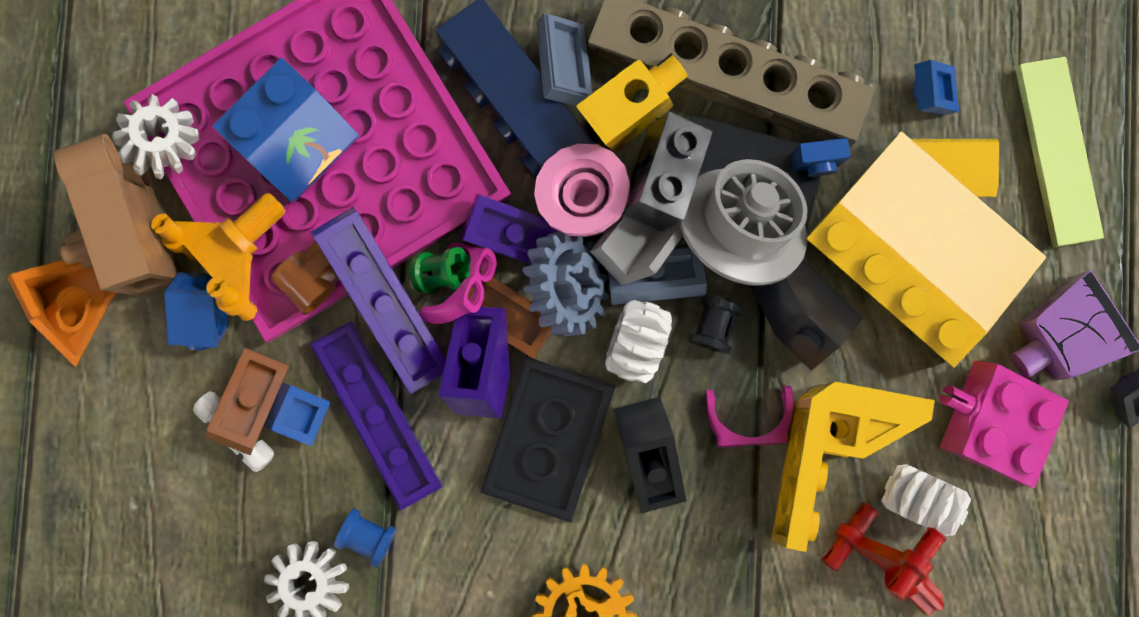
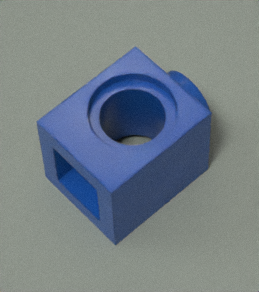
(193, 314)

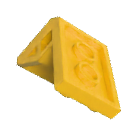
(864, 424)

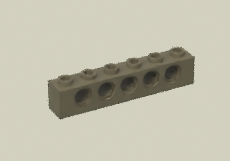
(746, 92)

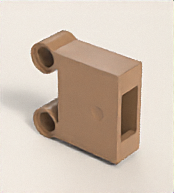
(113, 219)

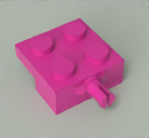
(1002, 422)

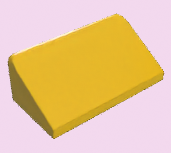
(968, 160)

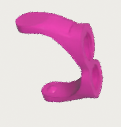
(458, 303)
(726, 438)

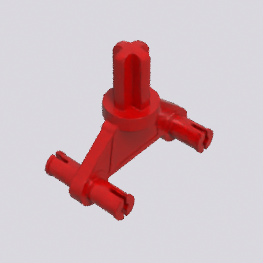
(904, 571)

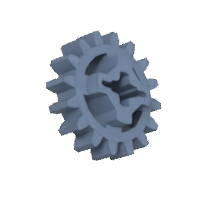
(565, 284)

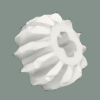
(150, 122)
(638, 341)
(926, 500)
(297, 566)

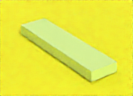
(1059, 152)

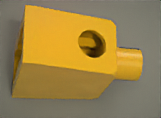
(611, 106)

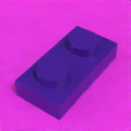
(504, 228)

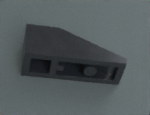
(807, 314)

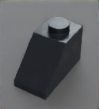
(650, 454)

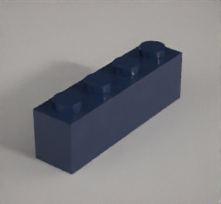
(508, 84)

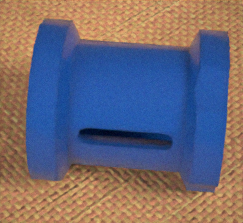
(365, 537)

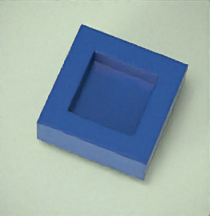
(935, 88)
(820, 157)
(296, 414)

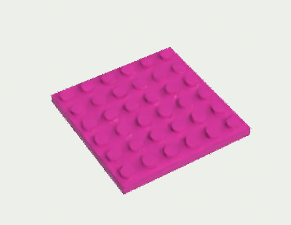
(404, 175)

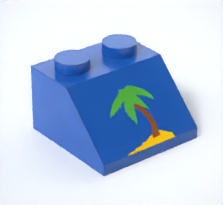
(286, 130)

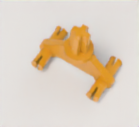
(223, 250)

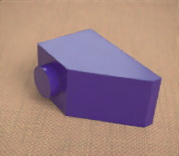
(477, 364)

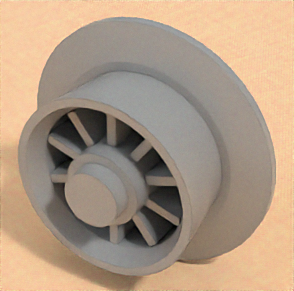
(747, 222)

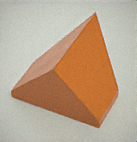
(62, 304)

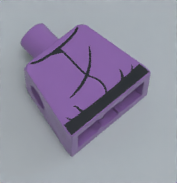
(1074, 331)

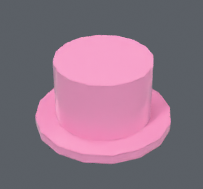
(582, 190)

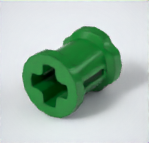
(441, 270)

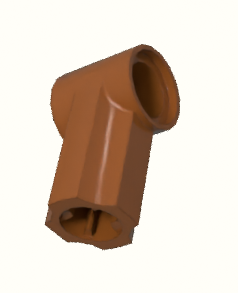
(306, 279)

